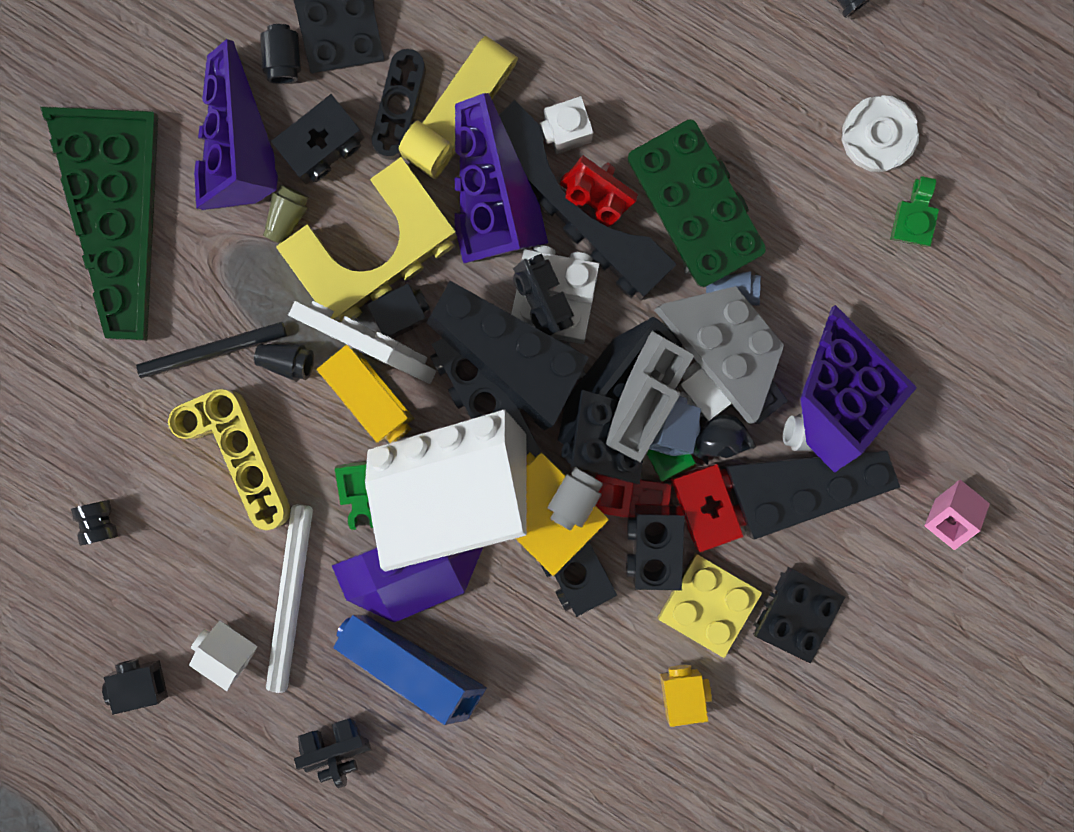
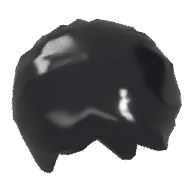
(722, 437)

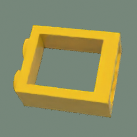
(366, 395)

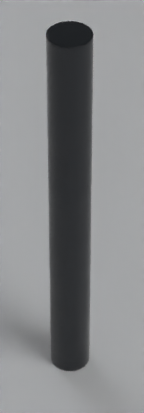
(211, 350)

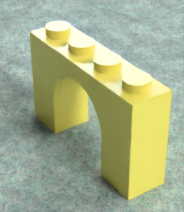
(422, 234)

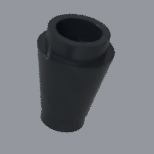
(285, 360)

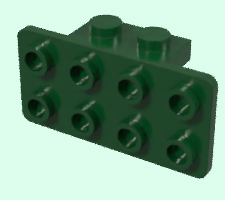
(697, 203)

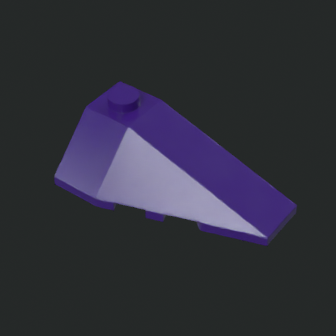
(237, 151)
(496, 198)

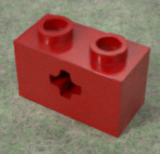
(706, 529)

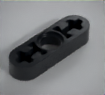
(415, 80)

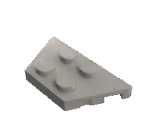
(728, 344)

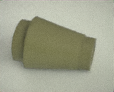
(284, 213)

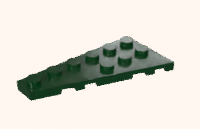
(110, 194)

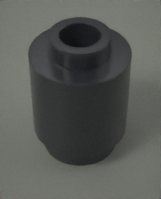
(280, 54)

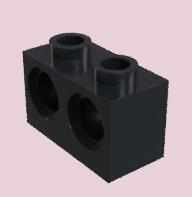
(664, 547)

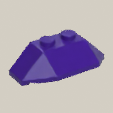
(404, 589)

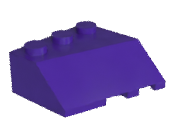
(849, 392)

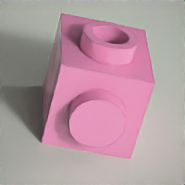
(957, 515)

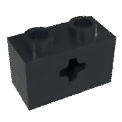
(299, 145)

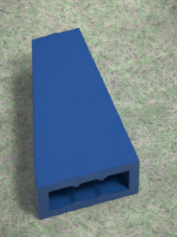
(409, 669)

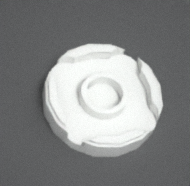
(880, 133)

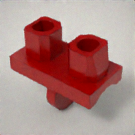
(598, 189)

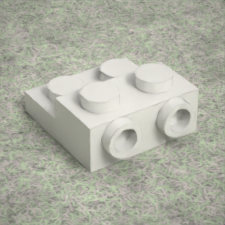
(577, 281)

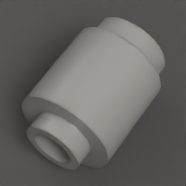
(575, 499)

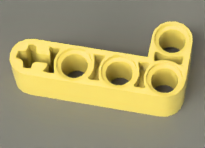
(432, 143)
(237, 462)

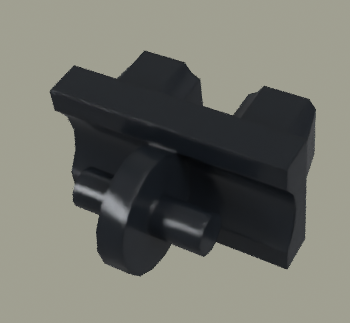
(315, 755)

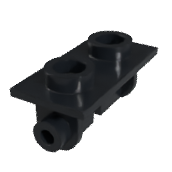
(534, 280)

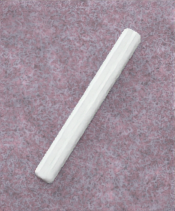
(289, 598)

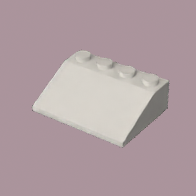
(448, 490)

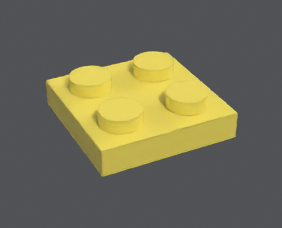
(710, 605)

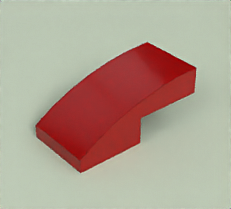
(620, 497)

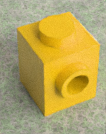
(685, 695)

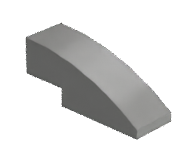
(648, 396)

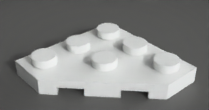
(364, 339)

